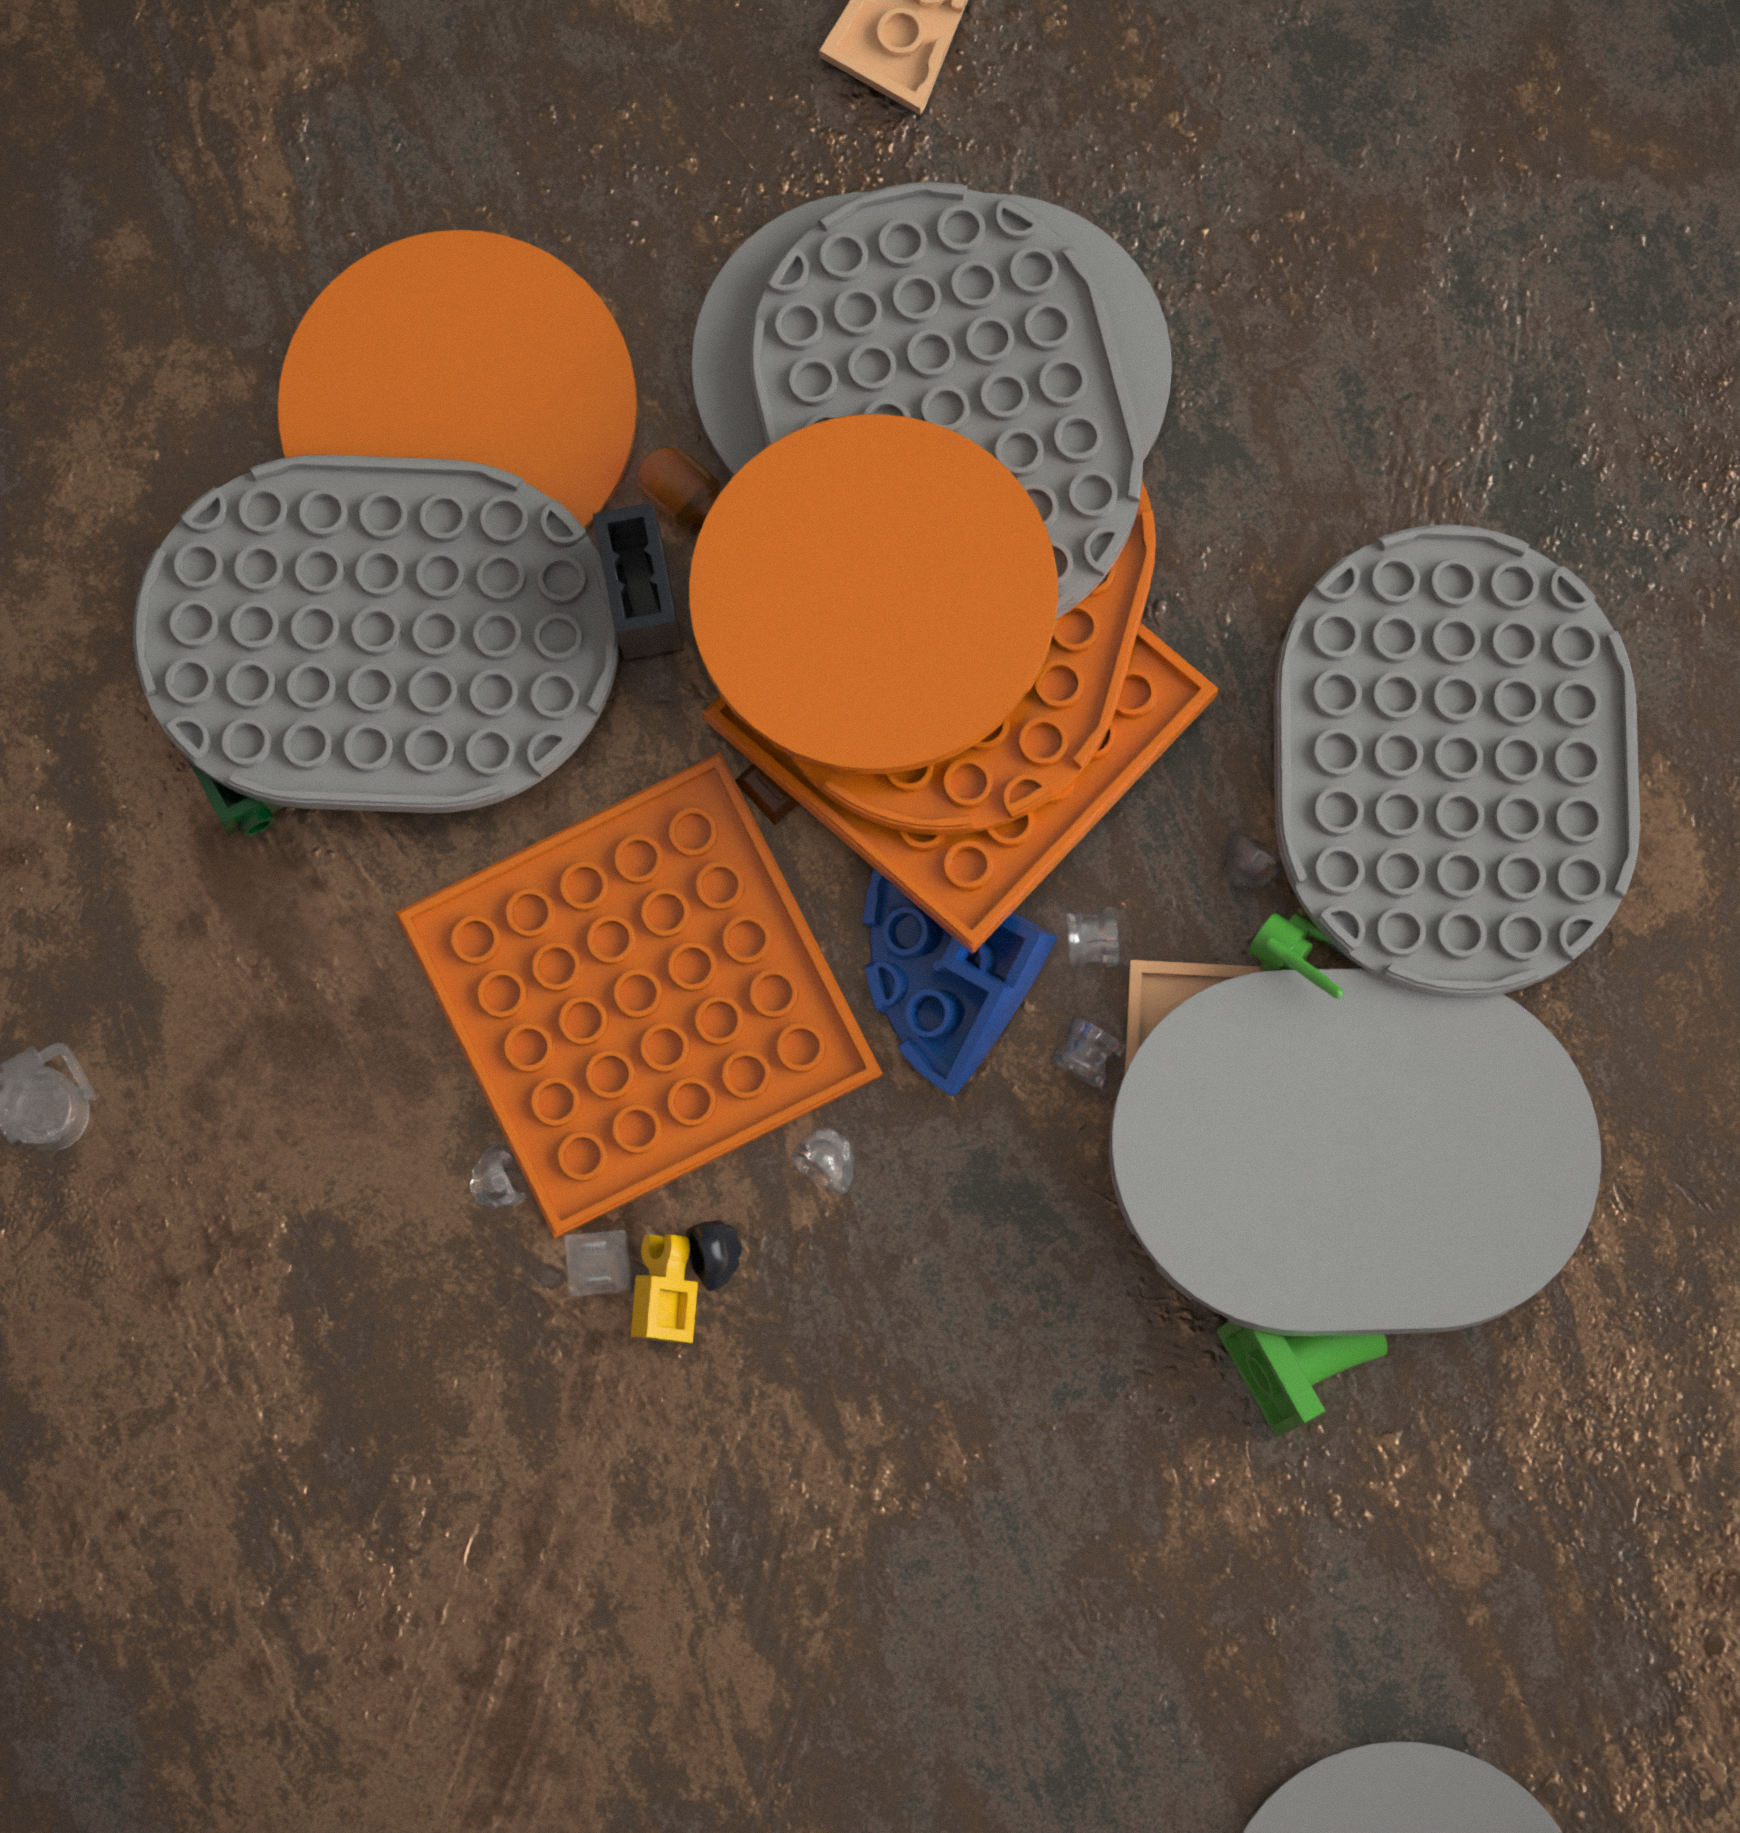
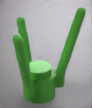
(1284, 947)

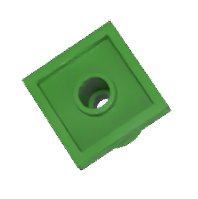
(1285, 1368)

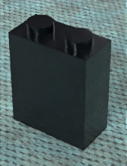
(638, 581)

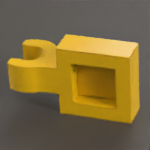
(663, 1300)

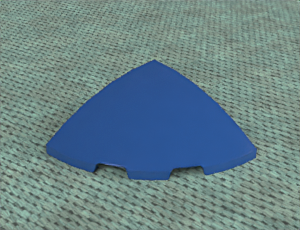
(937, 992)

